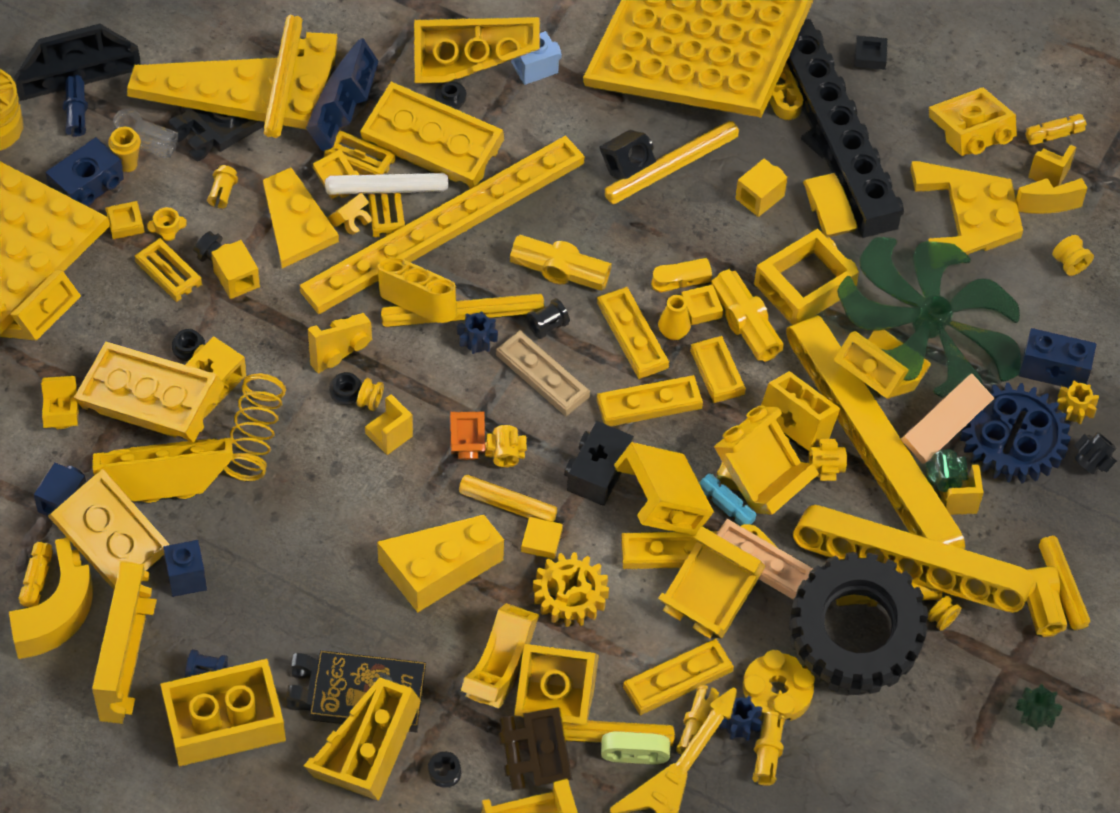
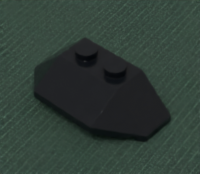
(87, 52)

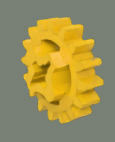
(578, 600)

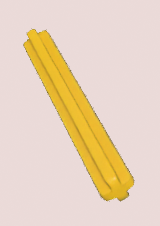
(283, 76)
(672, 161)
(489, 306)

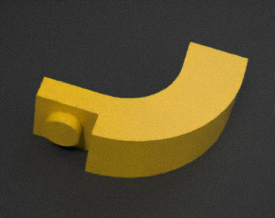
(59, 617)
(502, 657)

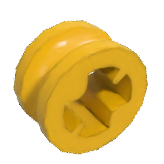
(370, 394)
(944, 613)

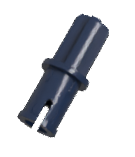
(75, 106)

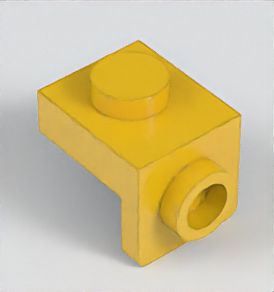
(333, 165)
(59, 406)

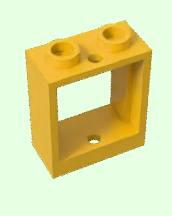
(785, 296)

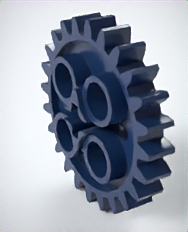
(1044, 444)

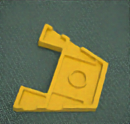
(980, 203)

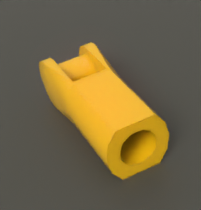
(681, 275)

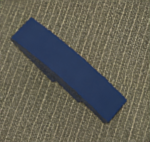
(345, 89)

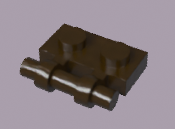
(546, 747)

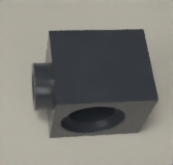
(617, 150)

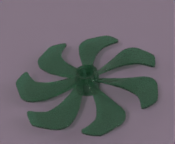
(933, 312)

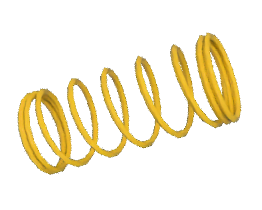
(252, 456)

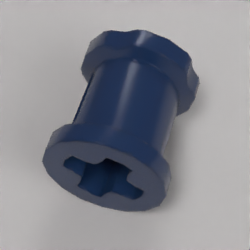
(196, 660)

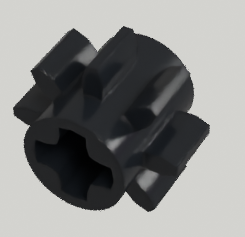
(1095, 453)

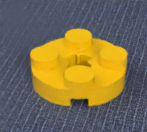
(779, 668)

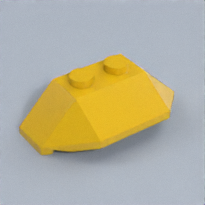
(165, 469)

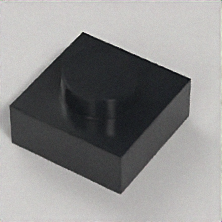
(870, 52)

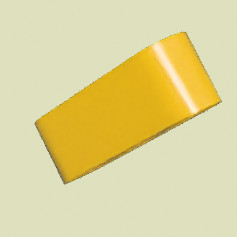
(417, 290)

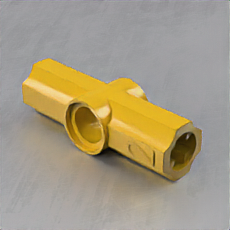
(560, 262)
(747, 315)

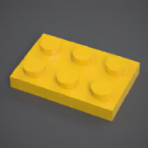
(108, 527)

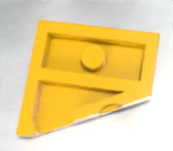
(333, 344)

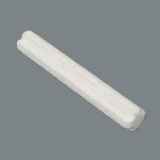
(386, 183)

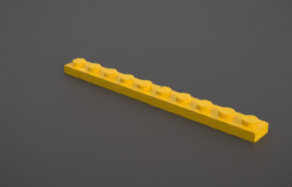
(443, 223)

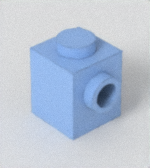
(539, 63)

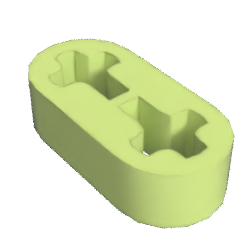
(635, 748)

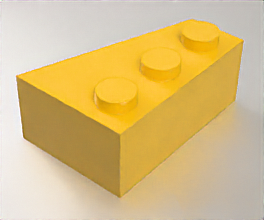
(440, 558)

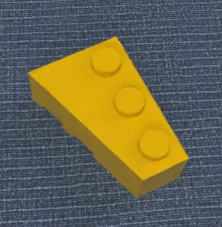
(368, 741)

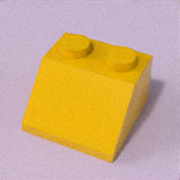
(557, 679)

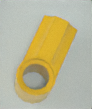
(1045, 602)

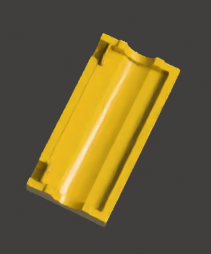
(432, 135)
(149, 391)
(122, 643)

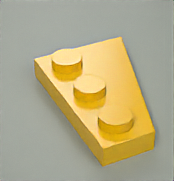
(296, 218)

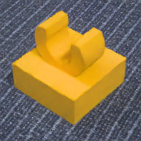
(350, 211)

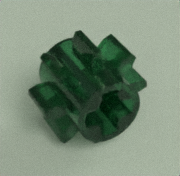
(947, 470)
(1038, 707)

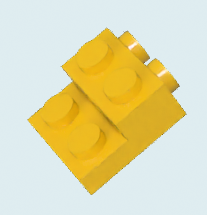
(974, 121)

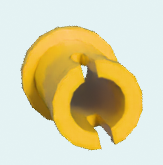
(224, 179)

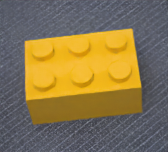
(223, 712)

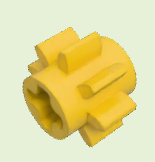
(1077, 402)
(505, 446)
(828, 459)

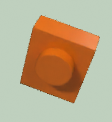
(467, 434)

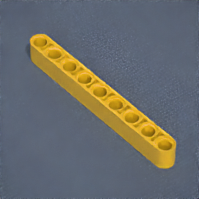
(873, 435)

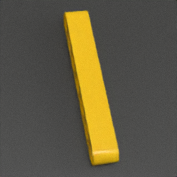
(926, 560)

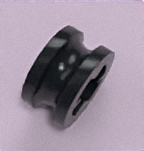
(452, 777)

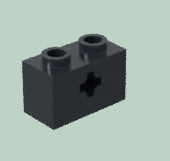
(593, 470)

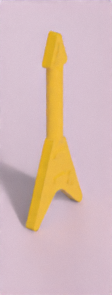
(666, 789)

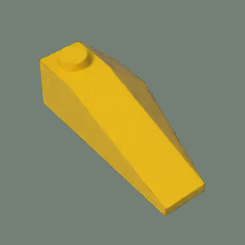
(465, 46)

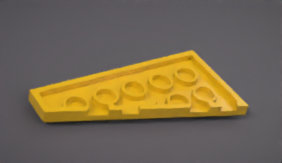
(233, 86)

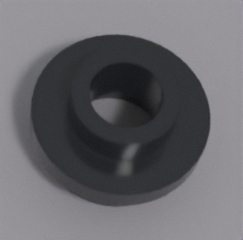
(458, 92)
(207, 244)
(185, 338)
(345, 381)

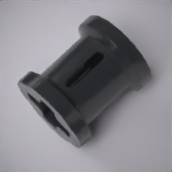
(548, 318)

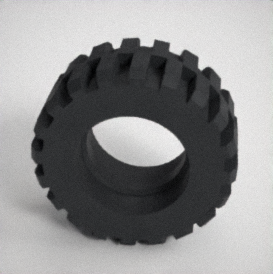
(869, 579)

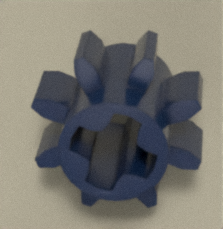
(477, 332)
(743, 719)

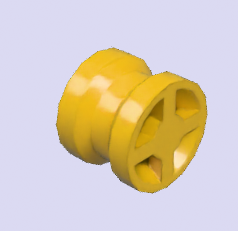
(1073, 255)

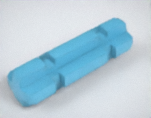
(727, 500)

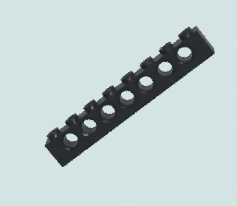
(837, 124)

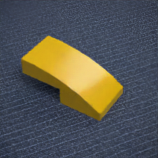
(1043, 198)
(830, 204)

